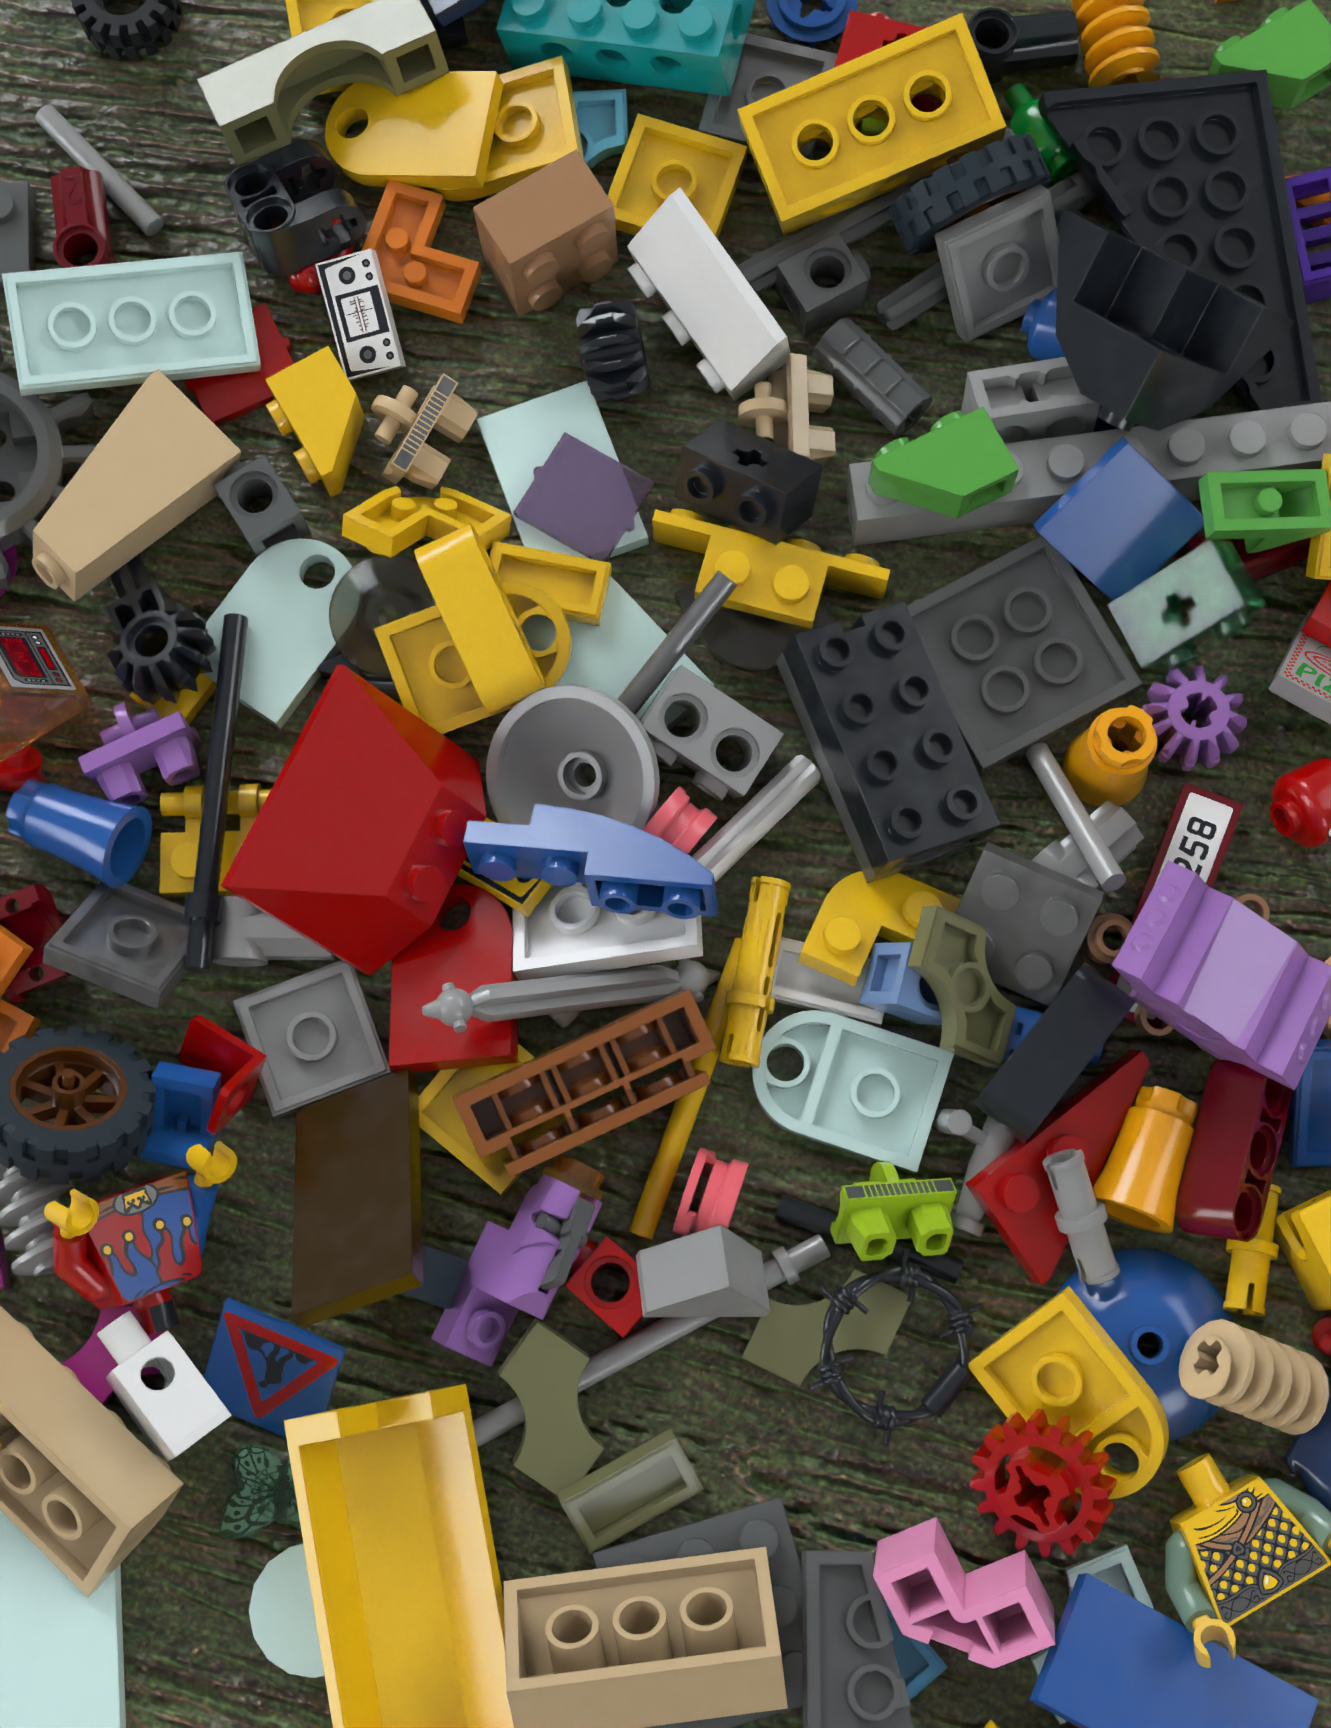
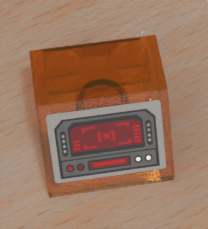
(35, 686)

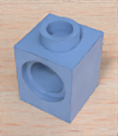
(897, 988)

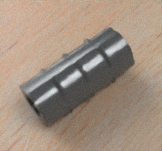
(872, 376)

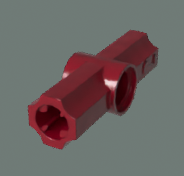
(80, 217)

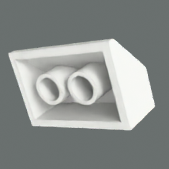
(706, 298)

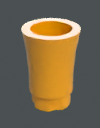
(1100, 770)
(1148, 1160)

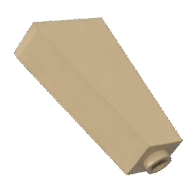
(132, 488)

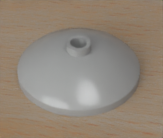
(550, 739)

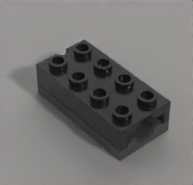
(886, 742)

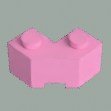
(988, 1613)

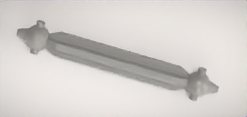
(568, 993)

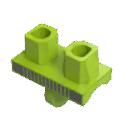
(892, 1209)

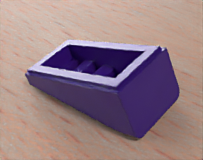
(1314, 267)

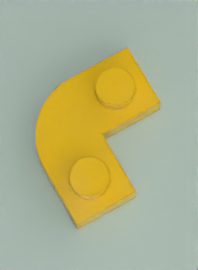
(393, 522)
(859, 913)

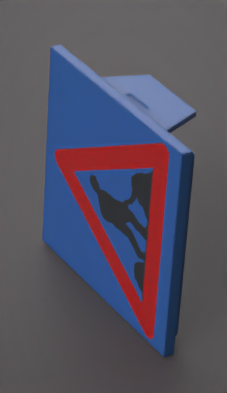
(270, 1368)

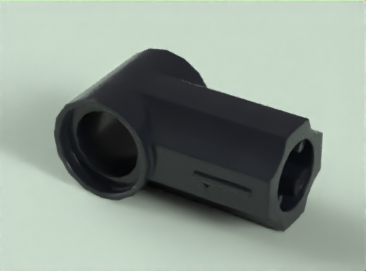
(1023, 40)

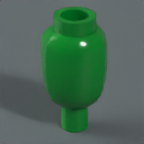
(1029, 121)

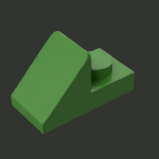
(1265, 506)

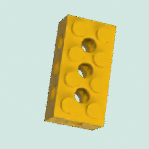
(879, 86)

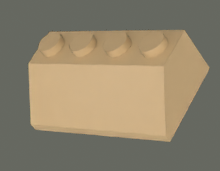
(72, 1465)
(644, 1643)

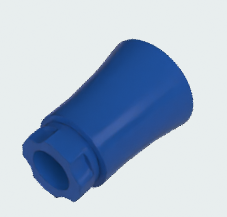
(82, 829)

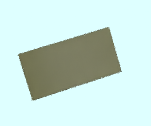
(630, 1491)

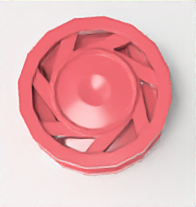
(680, 821)
(717, 1197)

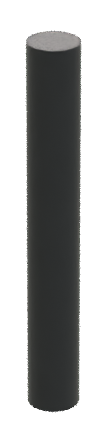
(820, 1220)

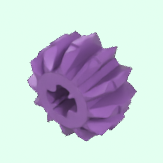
(1207, 700)

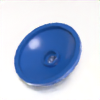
(1169, 1301)

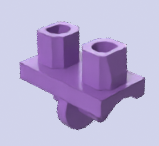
(139, 745)

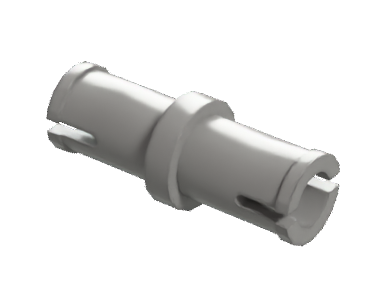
(1081, 1216)

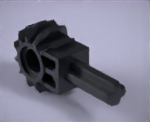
(156, 639)

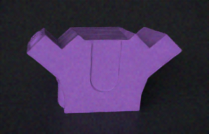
(1226, 977)

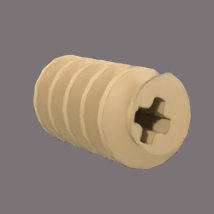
(1254, 1376)

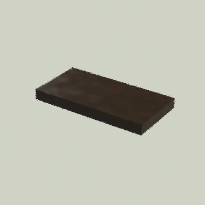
(357, 1199)

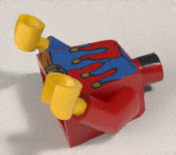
(140, 1238)

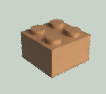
(548, 234)

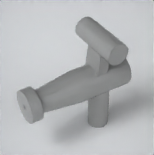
(989, 1144)

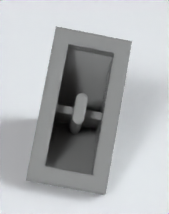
(703, 1277)

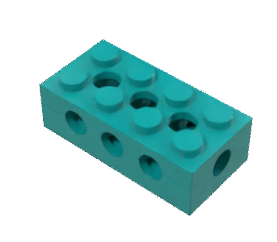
(632, 41)

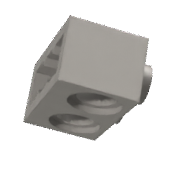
(1031, 400)
(714, 718)

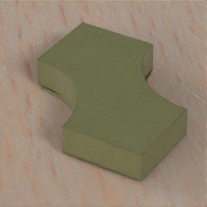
(953, 962)
(792, 1335)
(546, 1377)

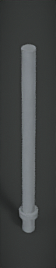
(783, 1267)

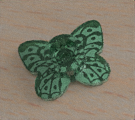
(263, 1494)

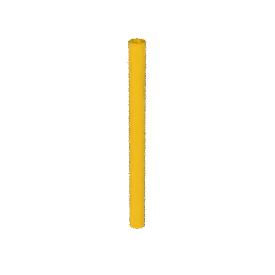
(684, 1113)

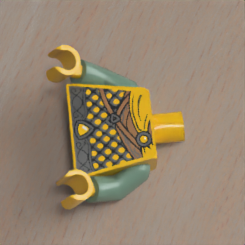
(1239, 1549)

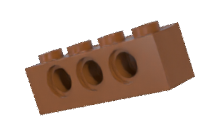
(582, 1071)

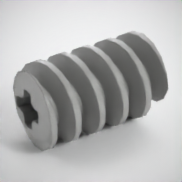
(26, 1211)

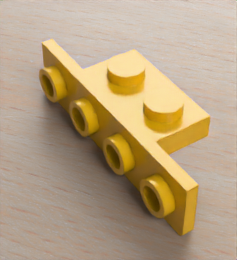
(771, 579)

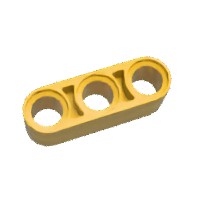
(480, 618)

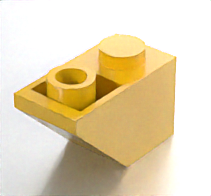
(323, 414)

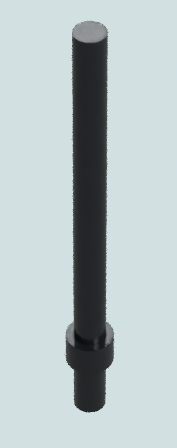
(204, 905)

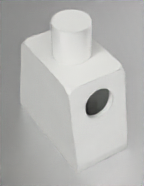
(166, 1417)

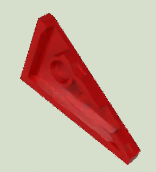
(1017, 1188)

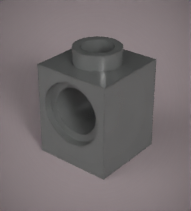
(818, 306)
(273, 525)

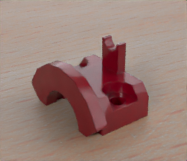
(35, 925)

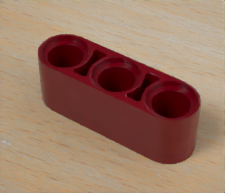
(1232, 1153)

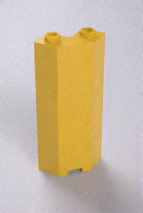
(402, 1563)

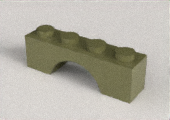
(375, 44)

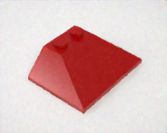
(361, 827)

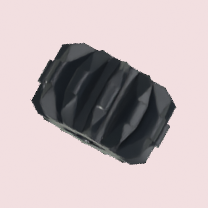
(612, 349)

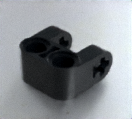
(291, 215)

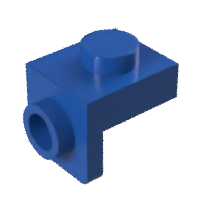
(181, 1112)

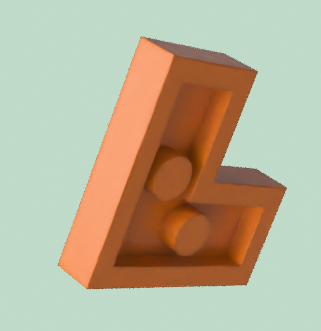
(409, 266)

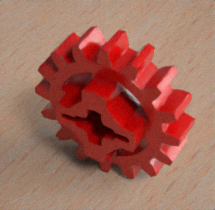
(1043, 1473)

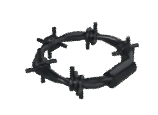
(946, 1387)

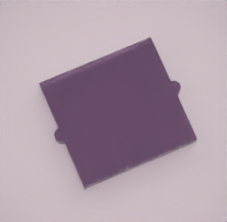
(583, 498)

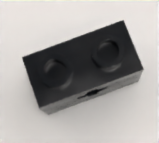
(748, 481)

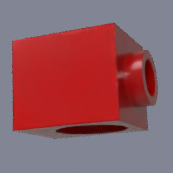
(621, 1314)

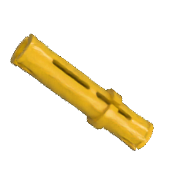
(752, 986)

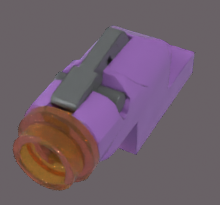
(522, 1264)

